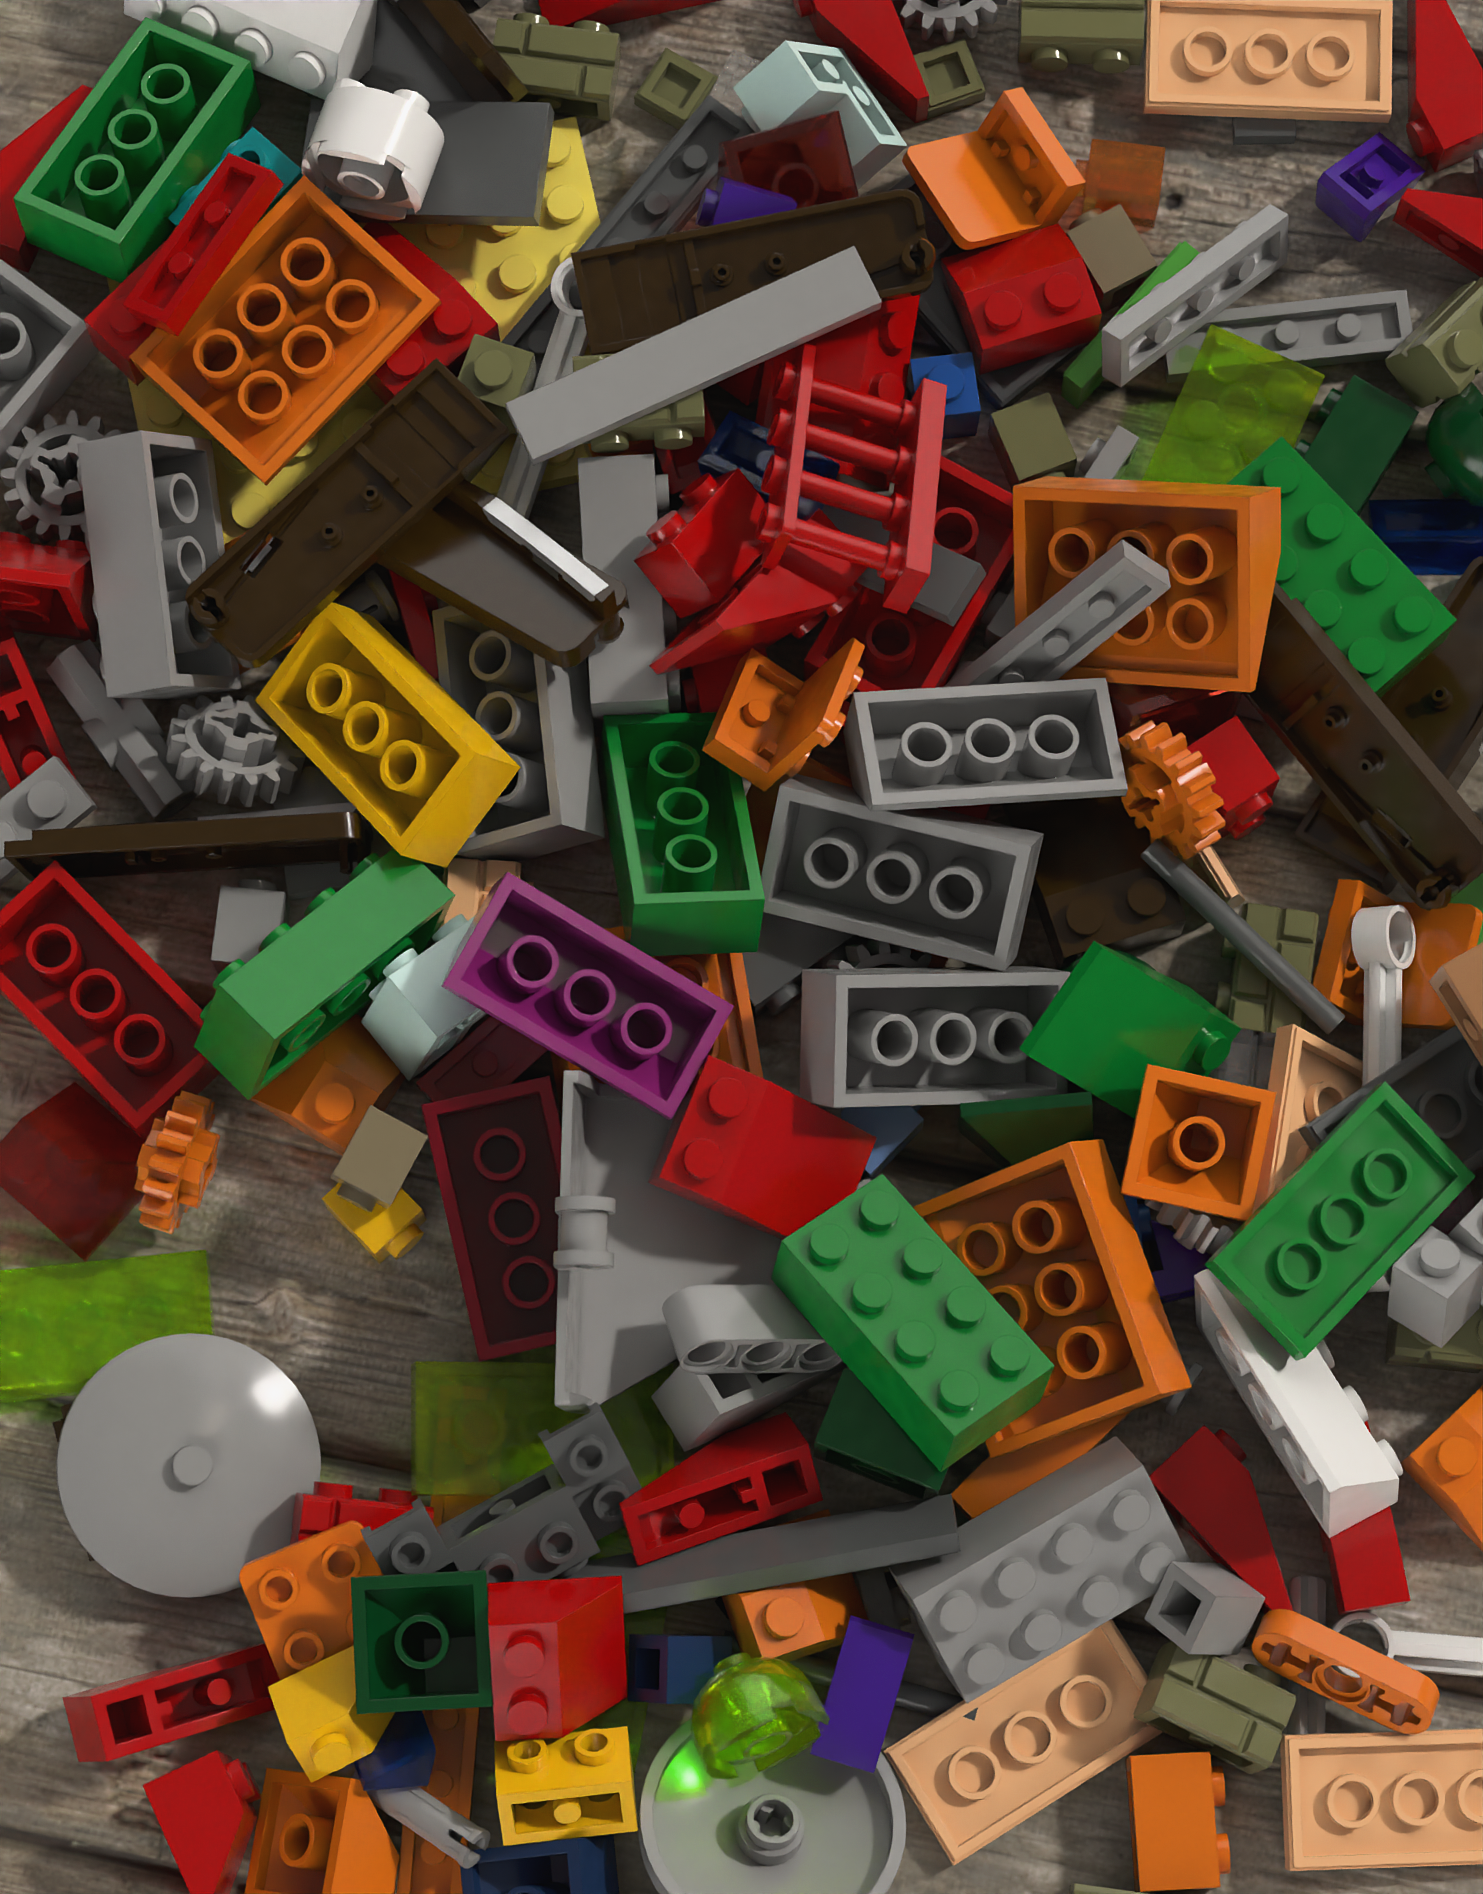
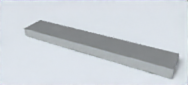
(693, 355)

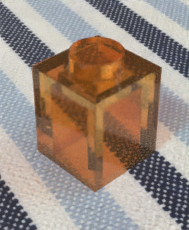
(1124, 176)

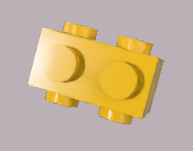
(565, 1786)

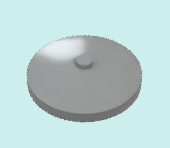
(185, 1463)
(772, 1830)

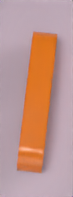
(1404, 1696)

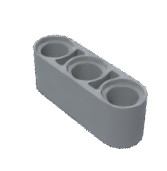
(743, 1331)

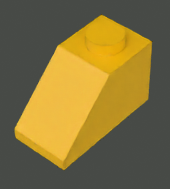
(322, 1717)

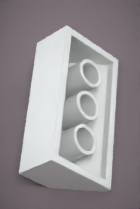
(289, 40)
(1301, 1412)

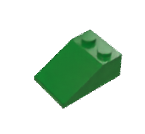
(1120, 1018)

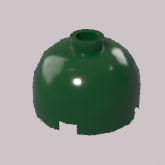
(1456, 446)

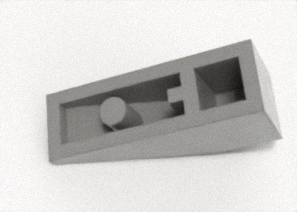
(714, 1404)

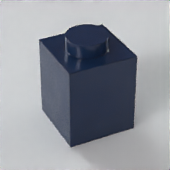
(672, 1665)

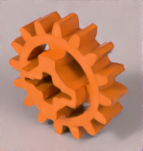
(1170, 789)
(177, 1162)

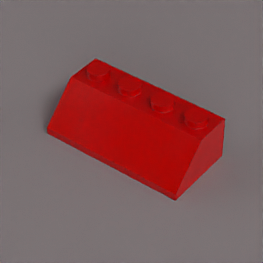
(863, 356)

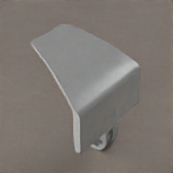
(630, 1246)

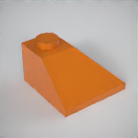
(334, 1086)
(1198, 1143)
(1451, 1466)
(796, 1616)
(319, 1839)

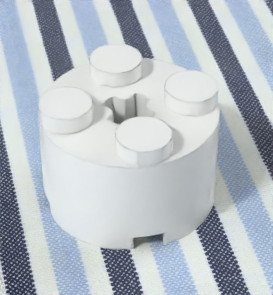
(374, 149)

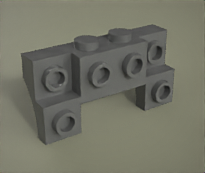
(530, 1529)

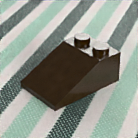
(1093, 878)

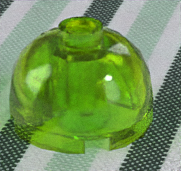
(754, 1713)

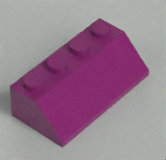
(586, 995)

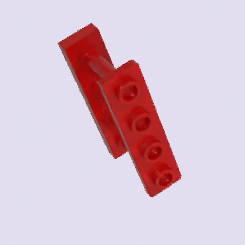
(910, 467)

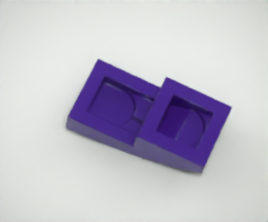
(863, 1693)

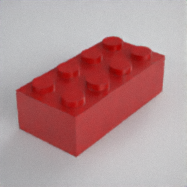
(914, 647)
(100, 999)

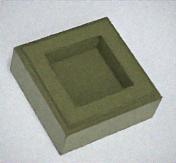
(950, 78)
(674, 89)

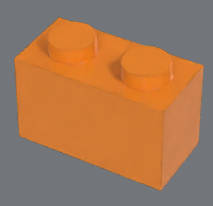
(1175, 1822)

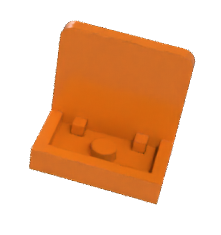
(997, 178)
(776, 719)
(1439, 938)
(306, 1597)

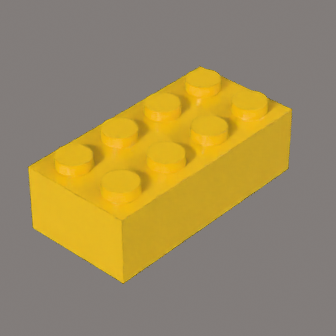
(387, 735)

